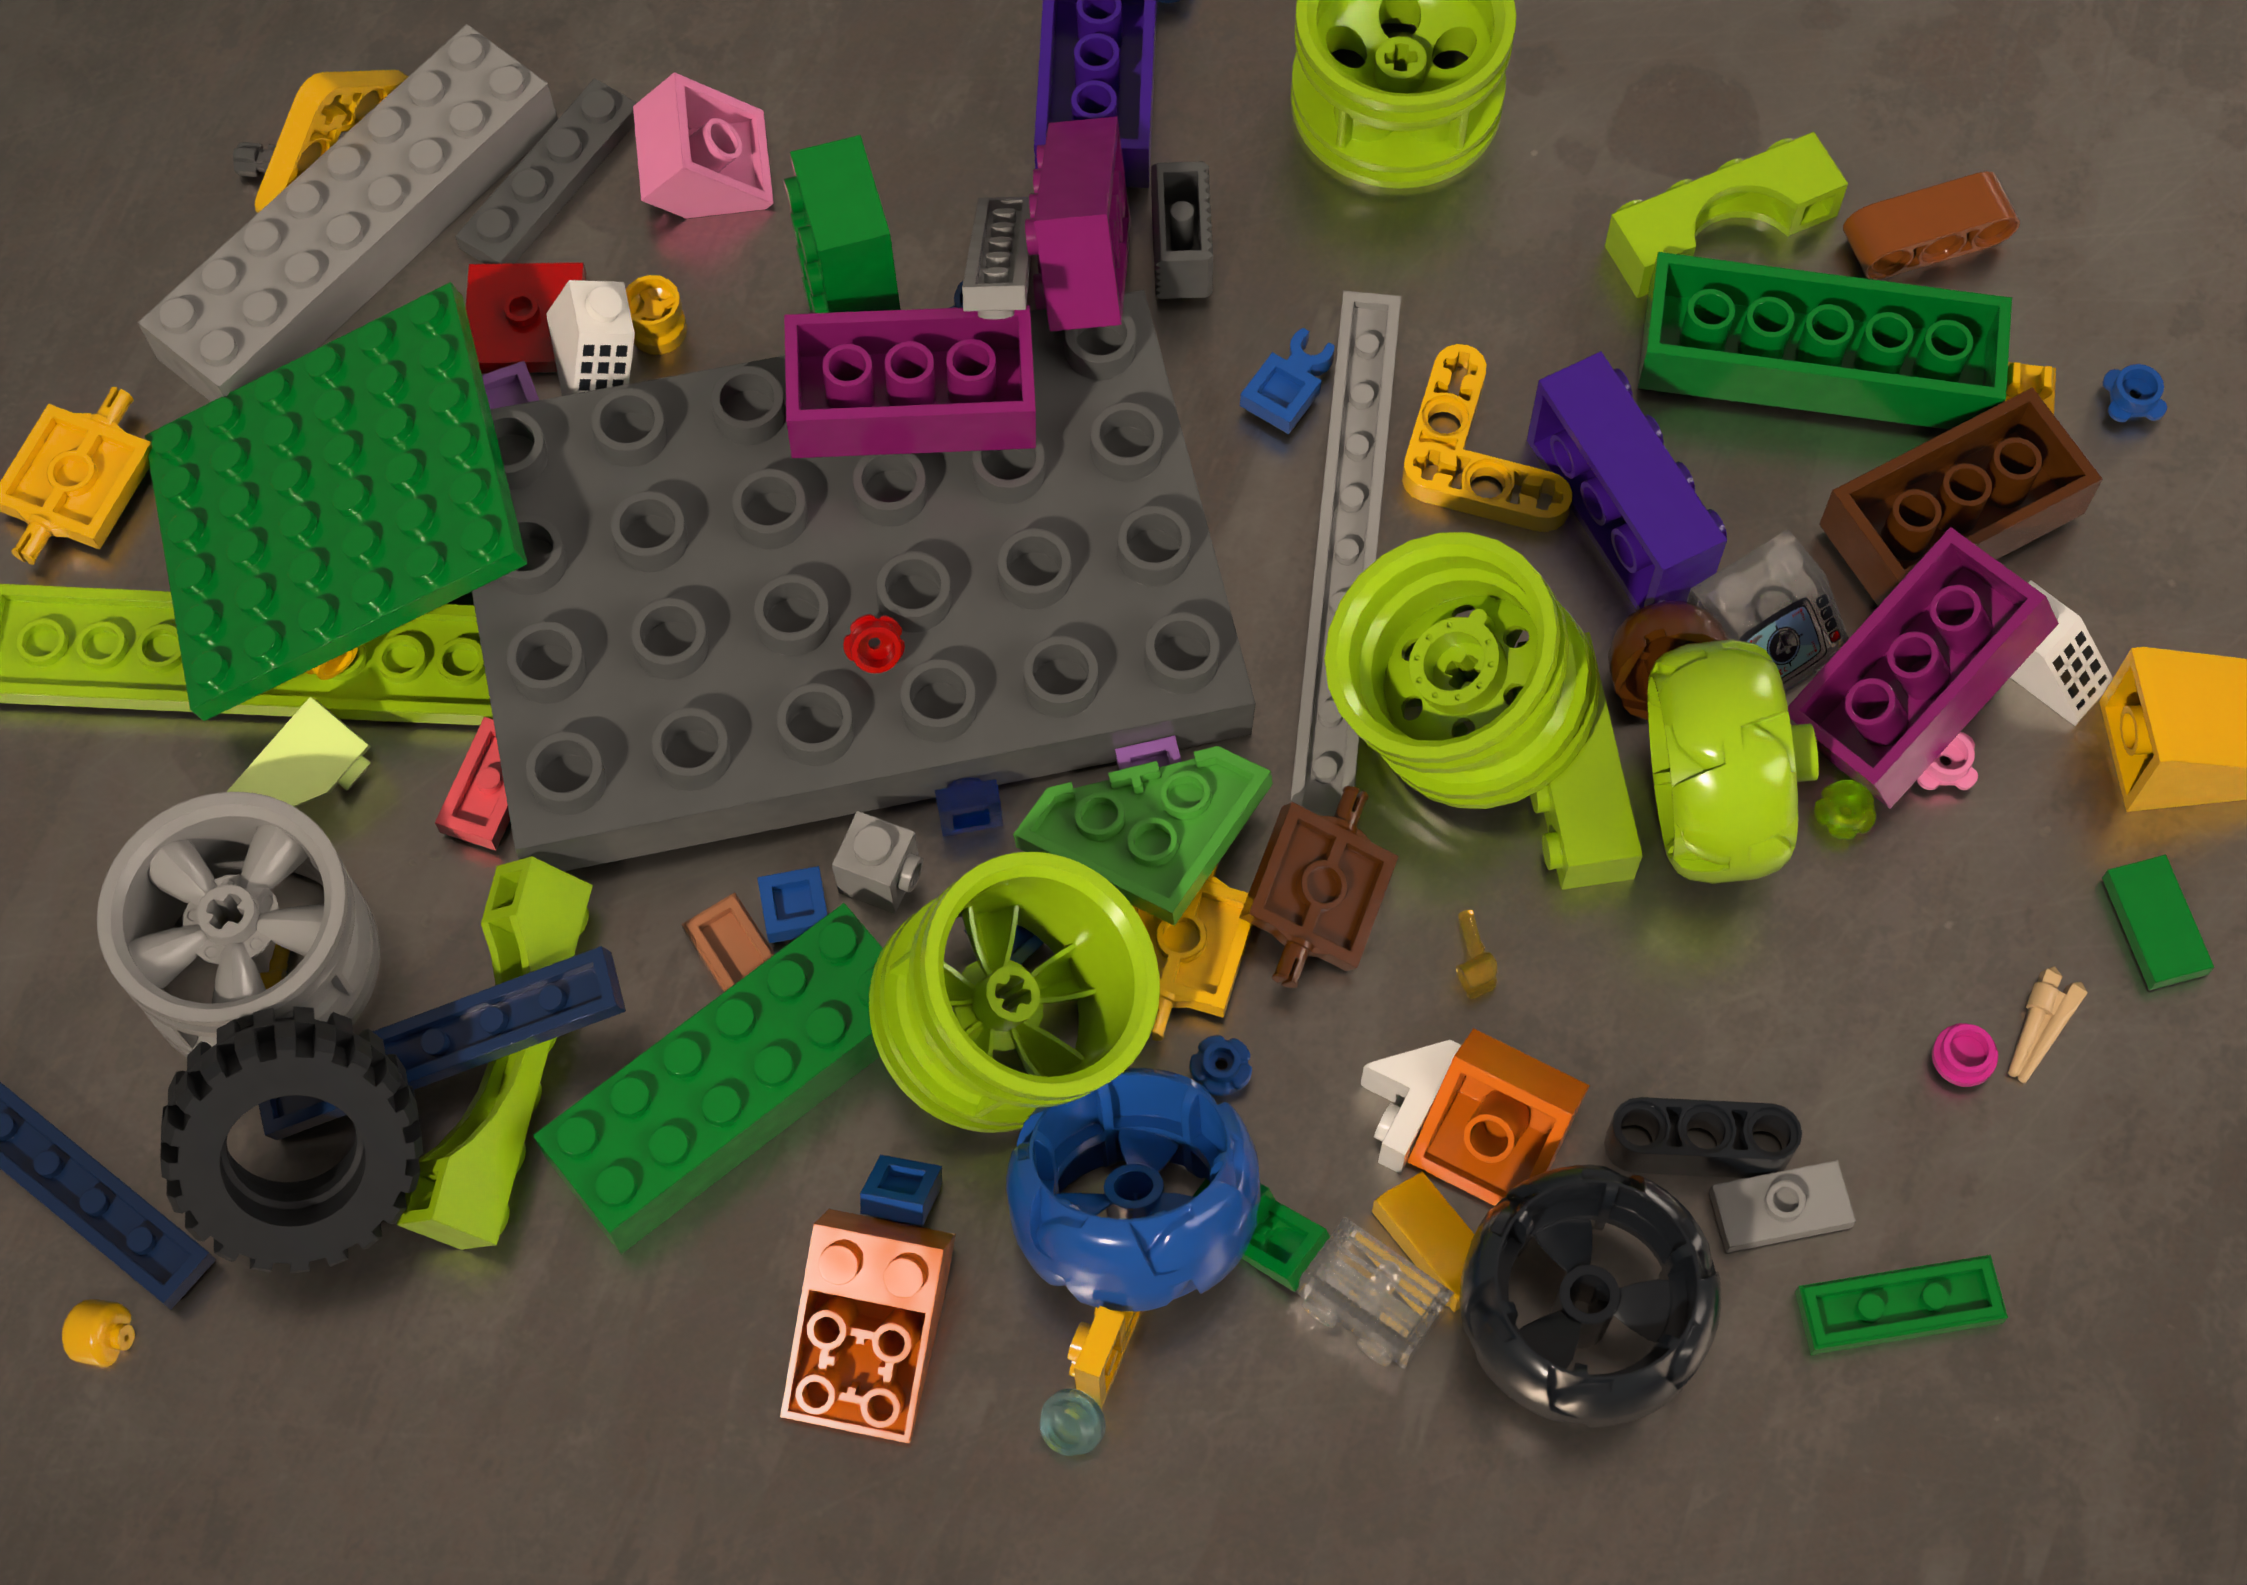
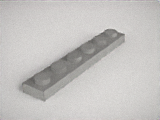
(998, 259)

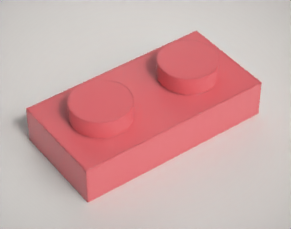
(477, 800)

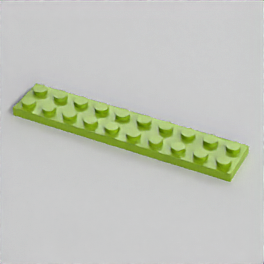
(126, 655)

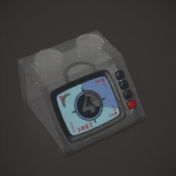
(1780, 604)

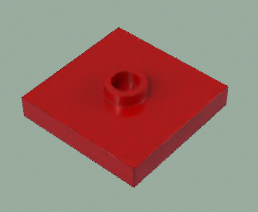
(509, 312)

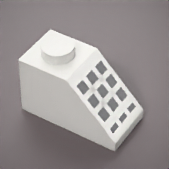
(591, 335)
(2065, 667)

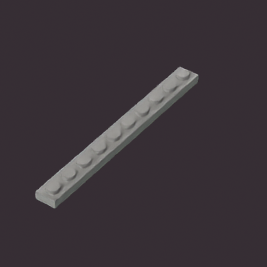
(1346, 533)

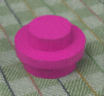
(1965, 1055)

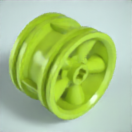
(1099, 961)

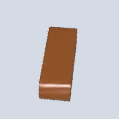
(1931, 225)

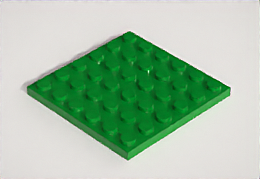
(331, 502)

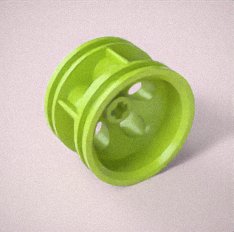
(1400, 114)

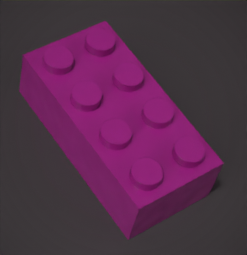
(1080, 224)
(908, 382)
(1922, 666)

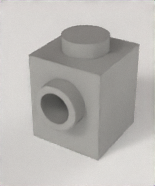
(877, 862)

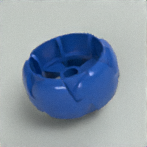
(1152, 1240)

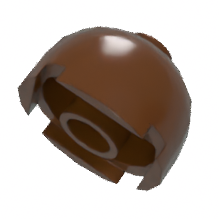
(1648, 636)

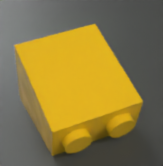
(2178, 728)

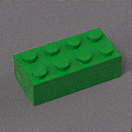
(841, 230)

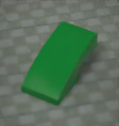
(1282, 1240)

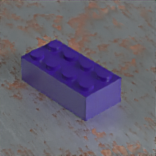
(1100, 65)
(1625, 483)

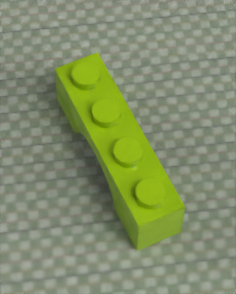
(1785, 187)

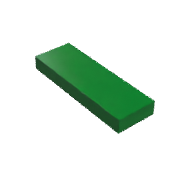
(1901, 1304)

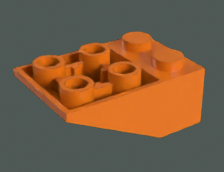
(866, 1324)

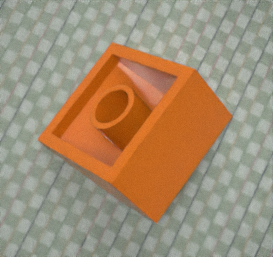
(1496, 1119)

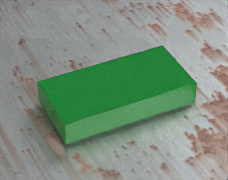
(2157, 922)

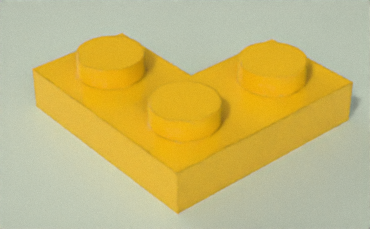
(1099, 1350)

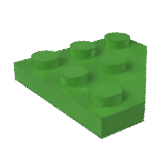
(1151, 825)

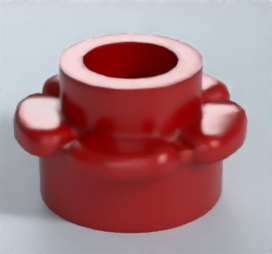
(878, 658)

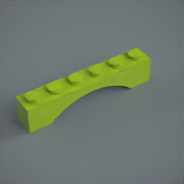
(469, 1176)

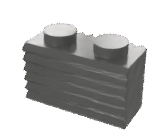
(1182, 230)

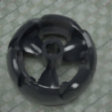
(1673, 1311)

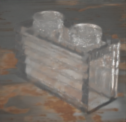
(1373, 1295)

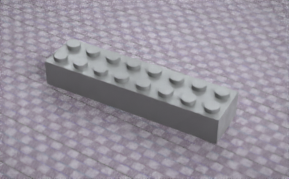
(352, 218)

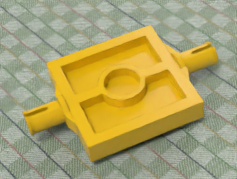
(74, 476)
(1199, 953)

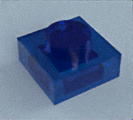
(969, 806)

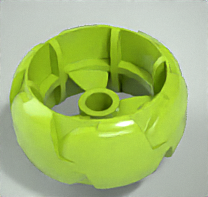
(1726, 761)

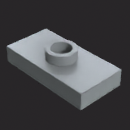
(1782, 1206)

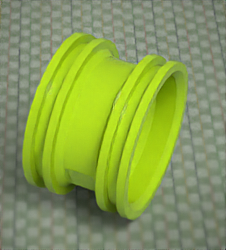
(1462, 670)

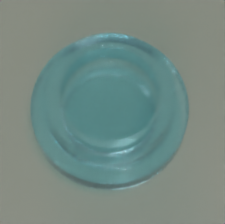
(1072, 1422)

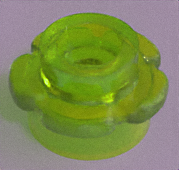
(1850, 795)

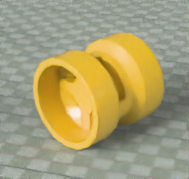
(656, 314)

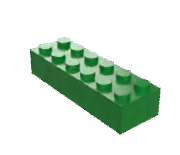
(1823, 342)
(720, 1082)

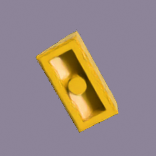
(1426, 1230)

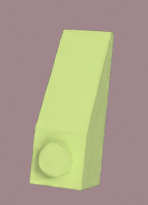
(306, 758)

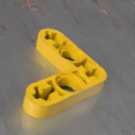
(319, 113)
(1449, 455)

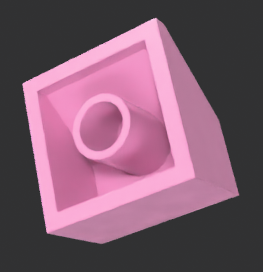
(701, 151)

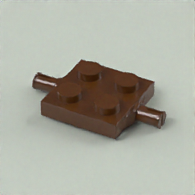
(1319, 886)

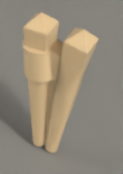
(2045, 1019)

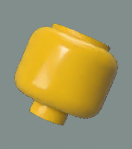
(97, 1332)

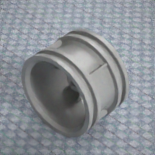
(192, 864)

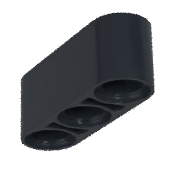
(1728, 1122)

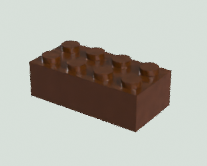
(1989, 479)

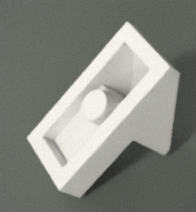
(1413, 1083)

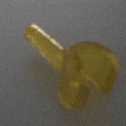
(1479, 973)

